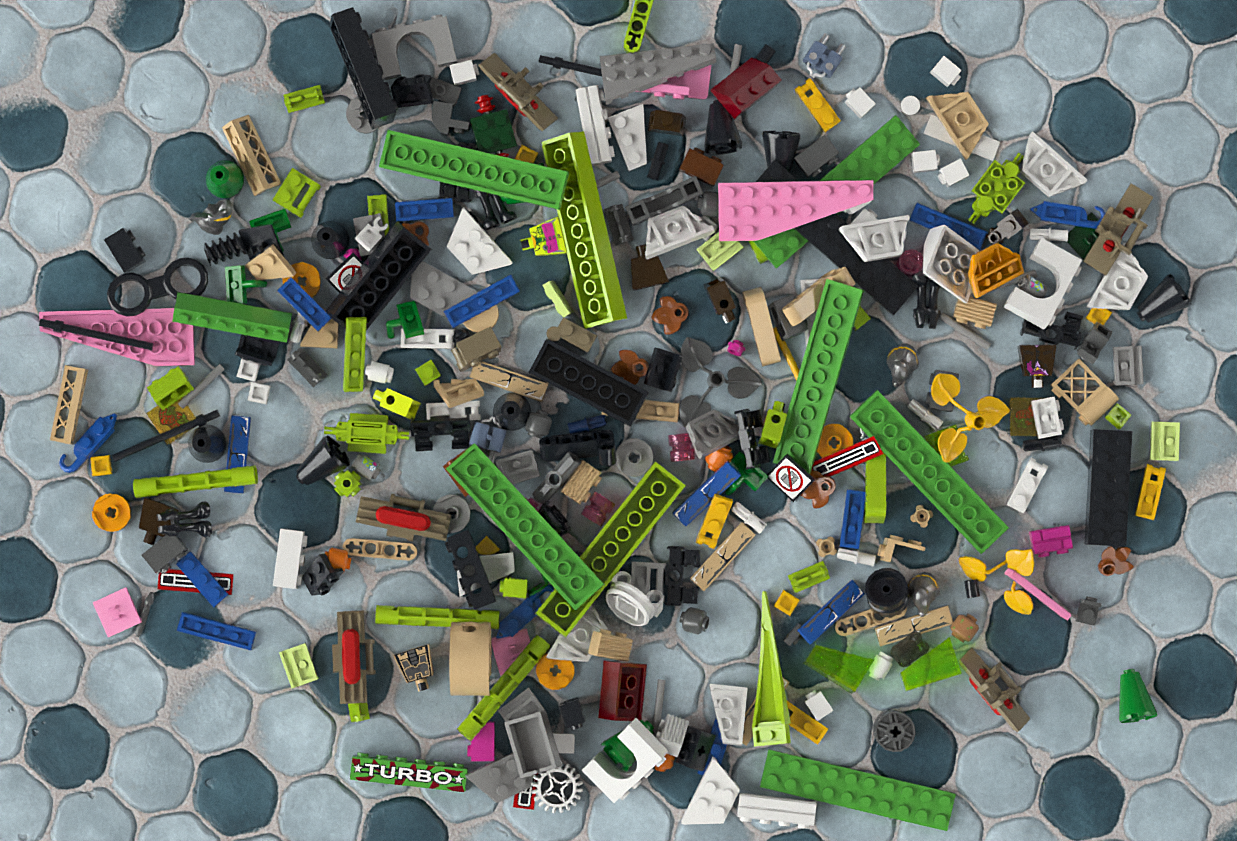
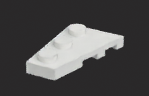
(630, 136)
(495, 566)
(730, 711)

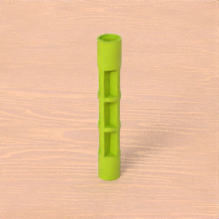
(195, 481)
(433, 616)
(503, 687)

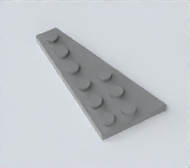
(647, 69)

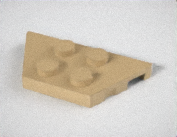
(960, 119)

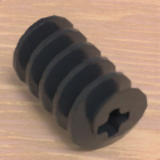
(224, 249)

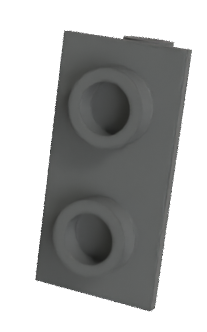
(618, 224)
(307, 367)

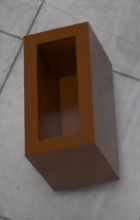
(701, 166)

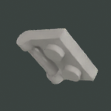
(641, 576)

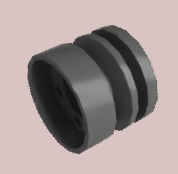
(886, 722)

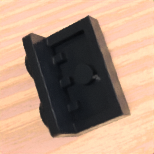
(257, 349)
(663, 369)
(321, 576)

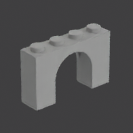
(388, 41)

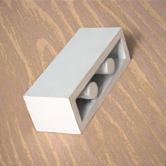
(289, 558)

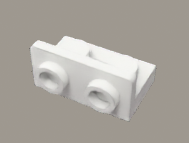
(1046, 417)

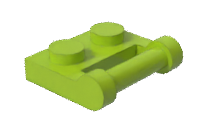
(292, 188)

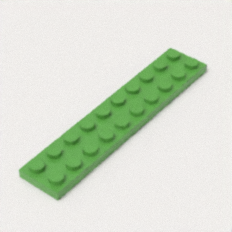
(867, 162)
(474, 169)
(819, 373)
(929, 472)
(525, 527)
(857, 790)

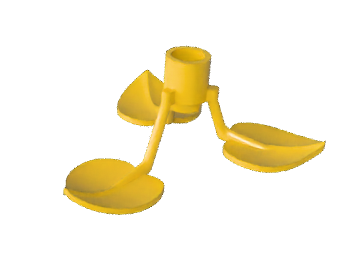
(989, 413)
(1019, 560)

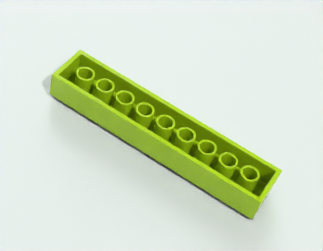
(585, 232)
(617, 542)

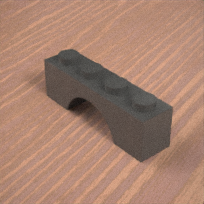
(664, 201)

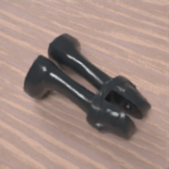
(491, 220)
(922, 309)
(201, 511)

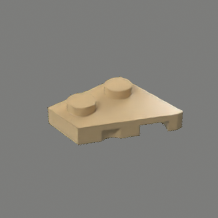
(270, 265)
(325, 338)

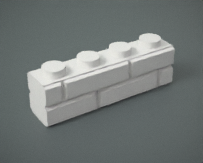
(593, 124)
(776, 809)

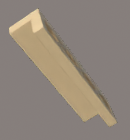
(248, 156)
(74, 405)

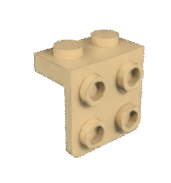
(886, 550)

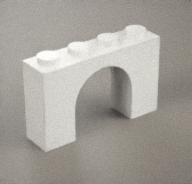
(1063, 267)
(616, 782)

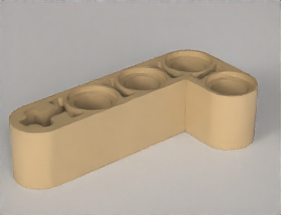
(809, 300)
(761, 326)

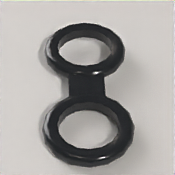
(155, 287)

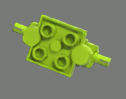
(996, 188)
(367, 433)

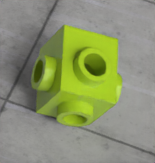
(354, 487)

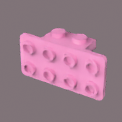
(690, 85)

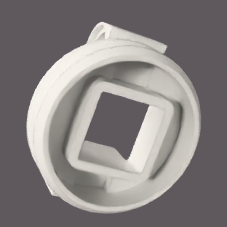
(630, 602)

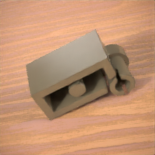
(572, 334)
(476, 348)

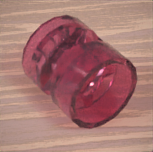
(910, 262)
(681, 447)
(597, 509)

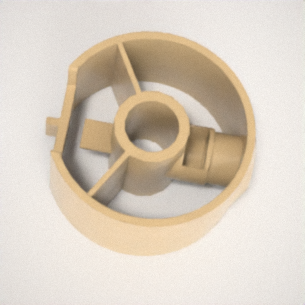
(470, 658)

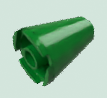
(229, 184)
(1134, 698)
(619, 752)

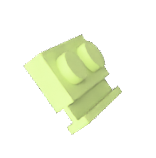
(718, 252)
(558, 299)
(1164, 441)
(298, 665)

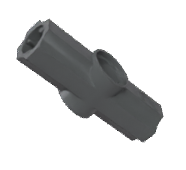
(564, 470)

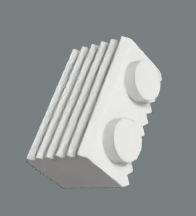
(672, 733)

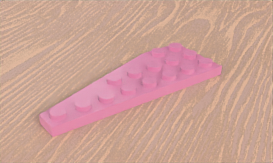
(767, 208)
(171, 340)

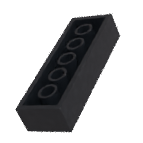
(362, 67)
(379, 276)
(588, 382)
(1108, 487)

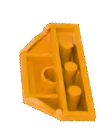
(993, 268)

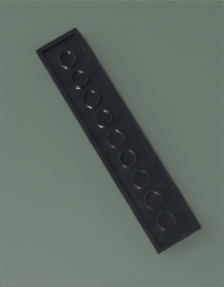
(877, 277)

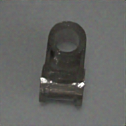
(909, 650)

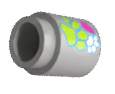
(1032, 286)
(366, 467)

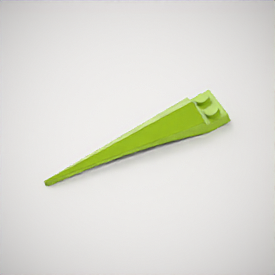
(771, 709)

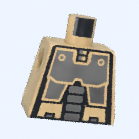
(416, 665)

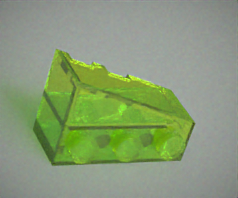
(839, 667)
(932, 667)

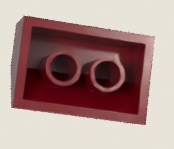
(745, 86)
(622, 691)

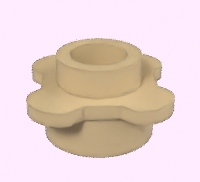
(922, 521)
(831, 548)

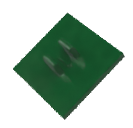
(1083, 238)

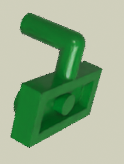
(278, 219)
(237, 284)
(408, 319)
(752, 477)

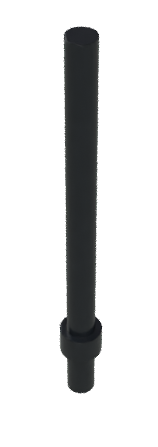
(559, 63)
(59, 326)
(200, 421)

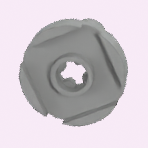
(355, 120)
(643, 463)
(455, 503)

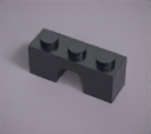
(572, 713)

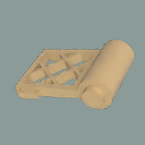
(1096, 404)

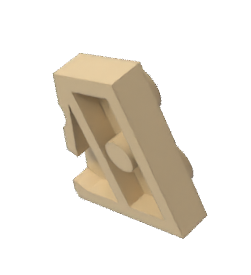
(458, 391)

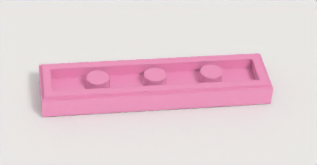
(1037, 593)

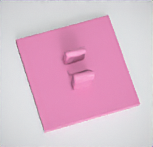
(117, 612)
(509, 648)

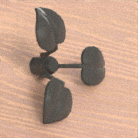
(740, 380)

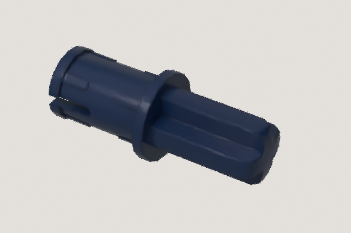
(587, 424)

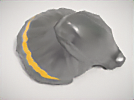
(213, 217)
(902, 362)
(923, 591)

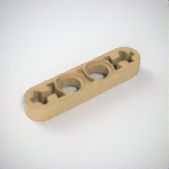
(380, 546)
(871, 621)

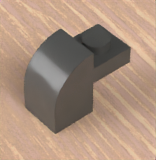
(443, 119)
(1094, 342)

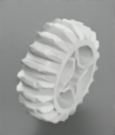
(564, 801)

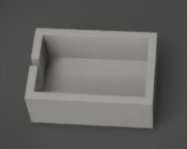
(533, 744)

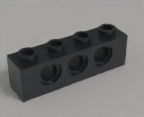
(486, 596)

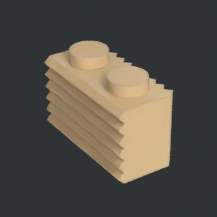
(975, 311)
(581, 482)
(610, 646)

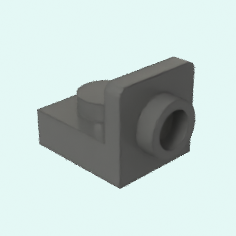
(1088, 611)
(793, 636)

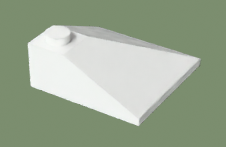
(948, 261)

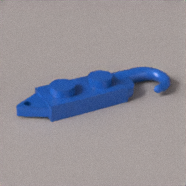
(1066, 214)
(90, 442)
(522, 614)

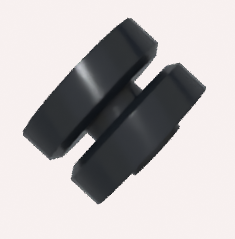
(887, 592)

